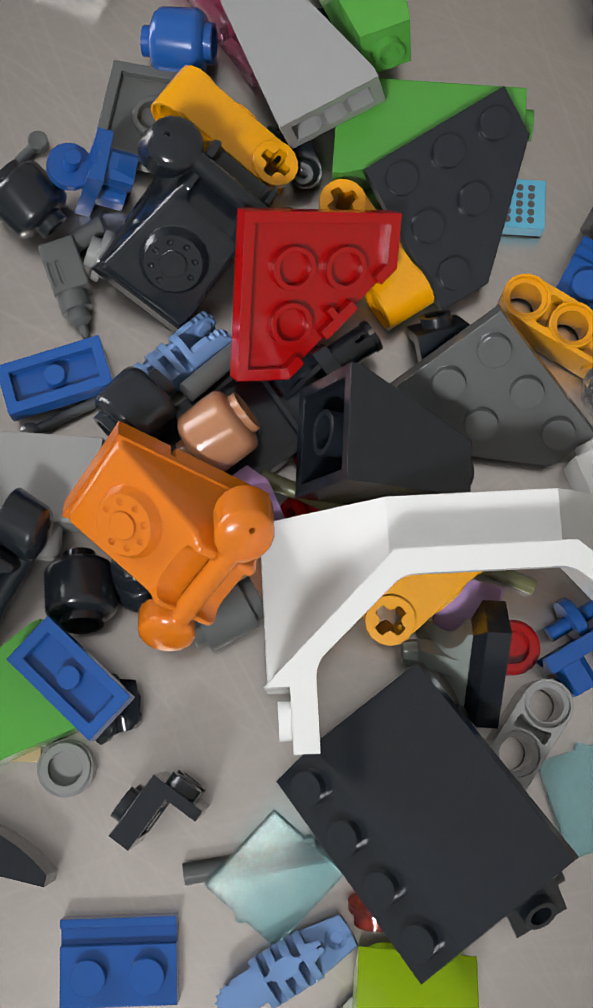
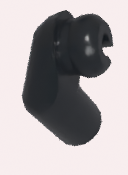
(309, 165)

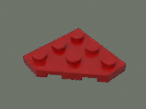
(302, 281)

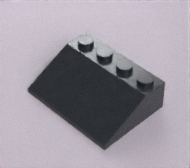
(425, 821)

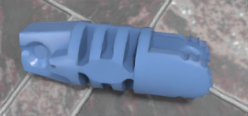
(187, 349)
(290, 966)

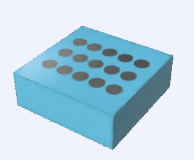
(527, 209)

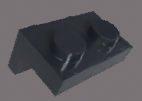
(144, 805)

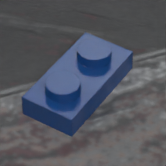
(54, 378)
(70, 678)

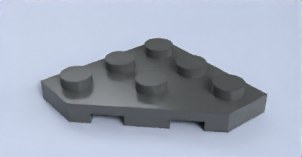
(498, 394)

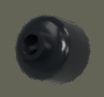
(30, 200)
(138, 401)
(79, 591)

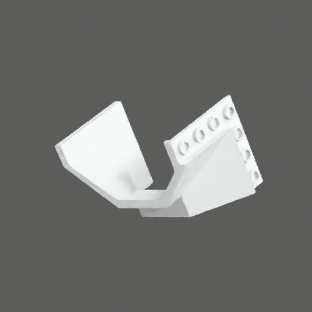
(343, 559)

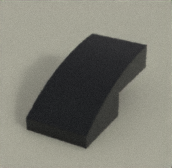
(23, 860)

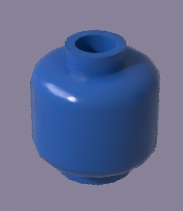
(179, 39)

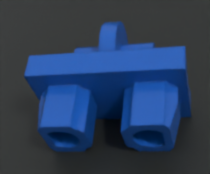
(101, 174)
(568, 661)

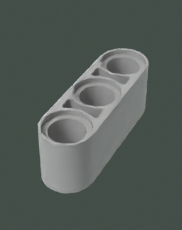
(535, 735)

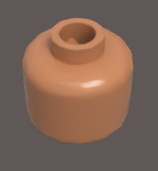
(218, 430)

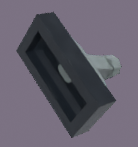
(469, 658)

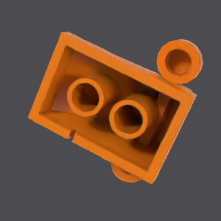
(172, 527)

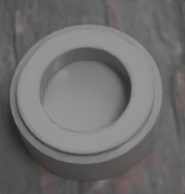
(66, 768)

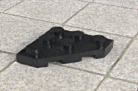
(455, 193)

